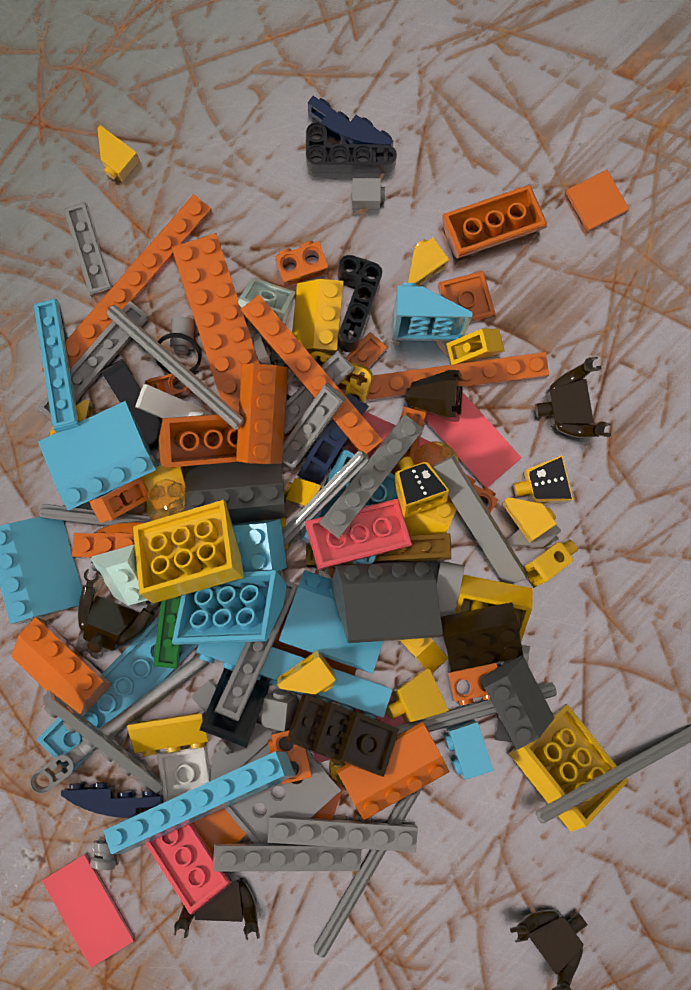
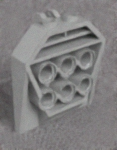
(300, 798)

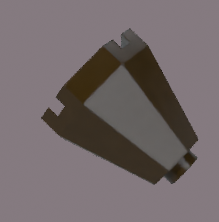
(438, 395)

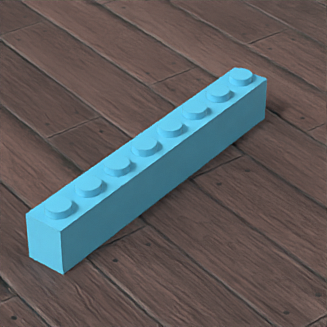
(347, 690)
(199, 802)

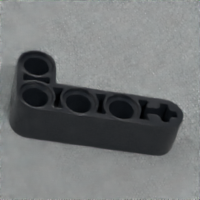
(349, 152)
(357, 306)
(126, 388)

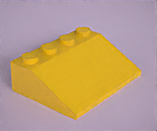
(186, 552)
(565, 760)

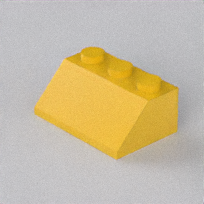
(318, 314)
(483, 593)
(168, 733)

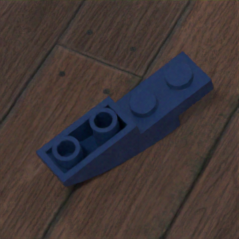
(339, 127)
(327, 448)
(102, 799)

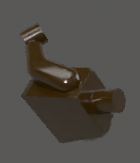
(570, 404)
(107, 622)
(230, 904)
(555, 941)

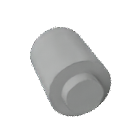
(185, 326)

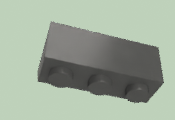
(518, 701)

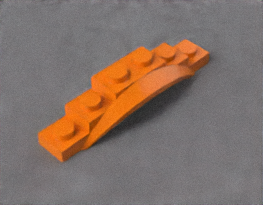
(103, 540)

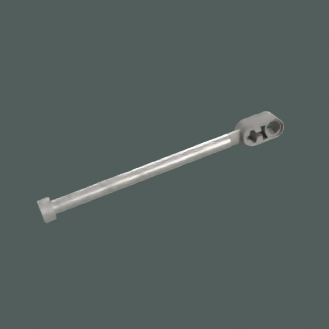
(117, 724)

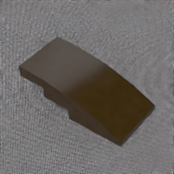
(342, 735)

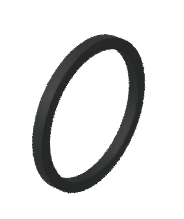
(189, 339)

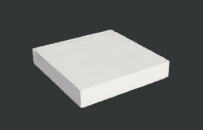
(183, 771)

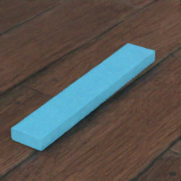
(56, 365)

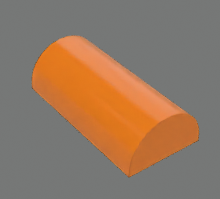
(493, 221)

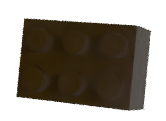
(481, 636)

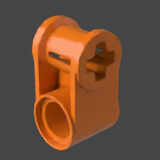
(167, 385)

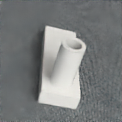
(166, 405)

